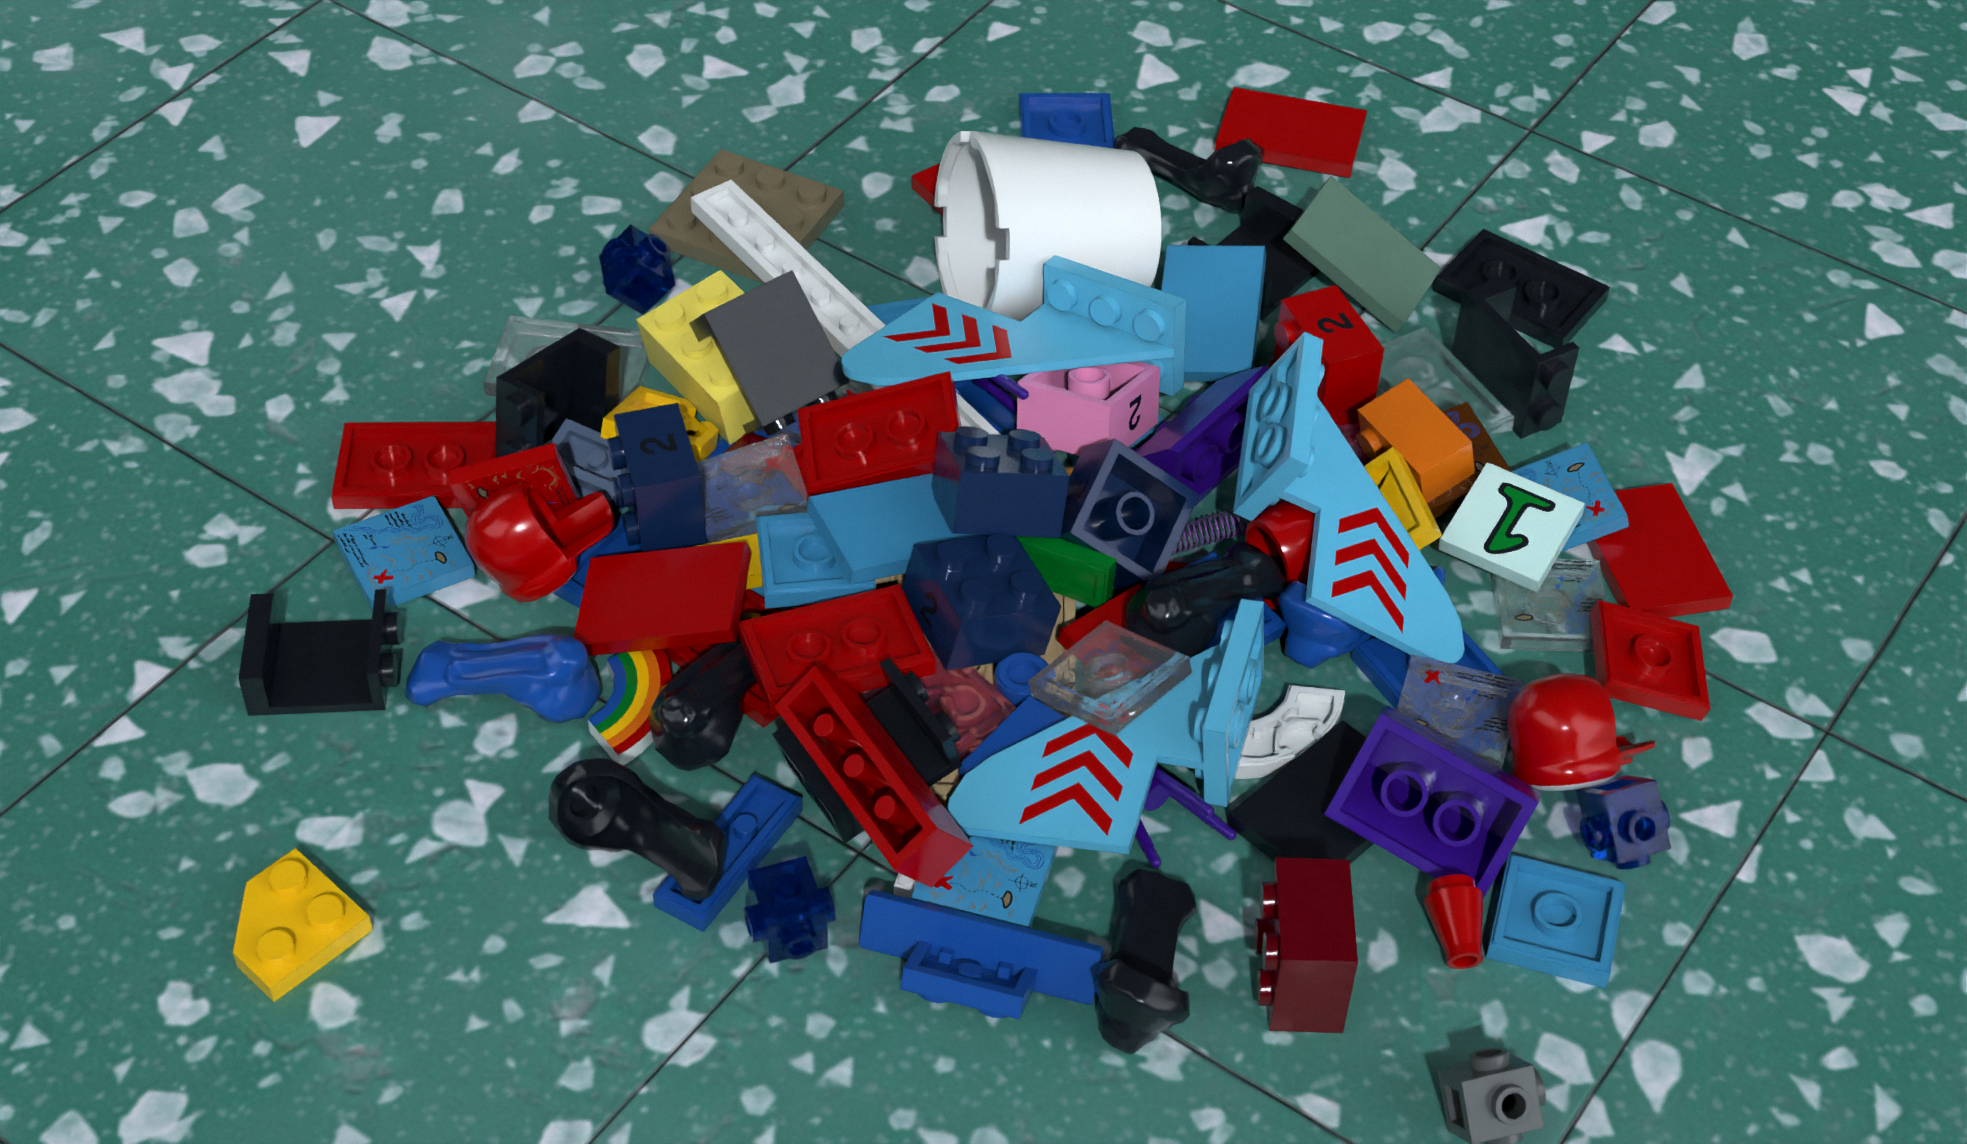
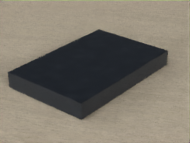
(1549, 297)
(1288, 811)

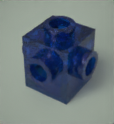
(637, 269)
(1624, 821)
(788, 910)

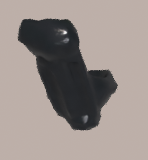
(1219, 179)
(1188, 603)
(703, 706)
(612, 810)
(1136, 979)

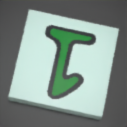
(1511, 526)

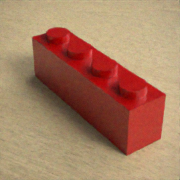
(873, 777)

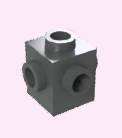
(1492, 1097)

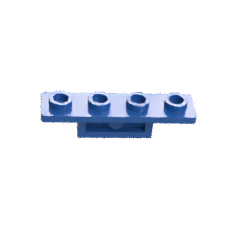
(976, 957)

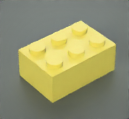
(695, 366)

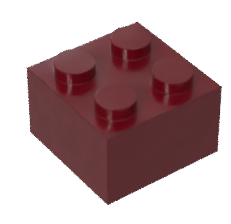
(1306, 945)

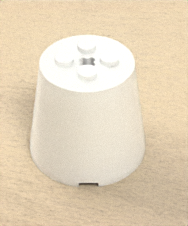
(1027, 199)

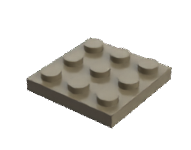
(793, 201)

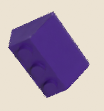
(1206, 437)
(1432, 801)

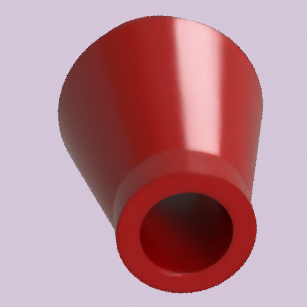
(1456, 915)

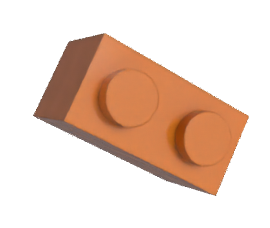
(1428, 440)

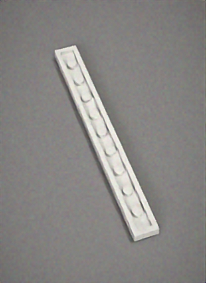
(773, 252)

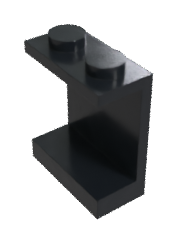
(1265, 224)
(774, 351)
(1520, 378)
(565, 380)
(318, 663)
(920, 735)

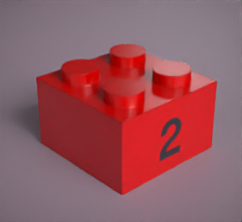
(1349, 349)

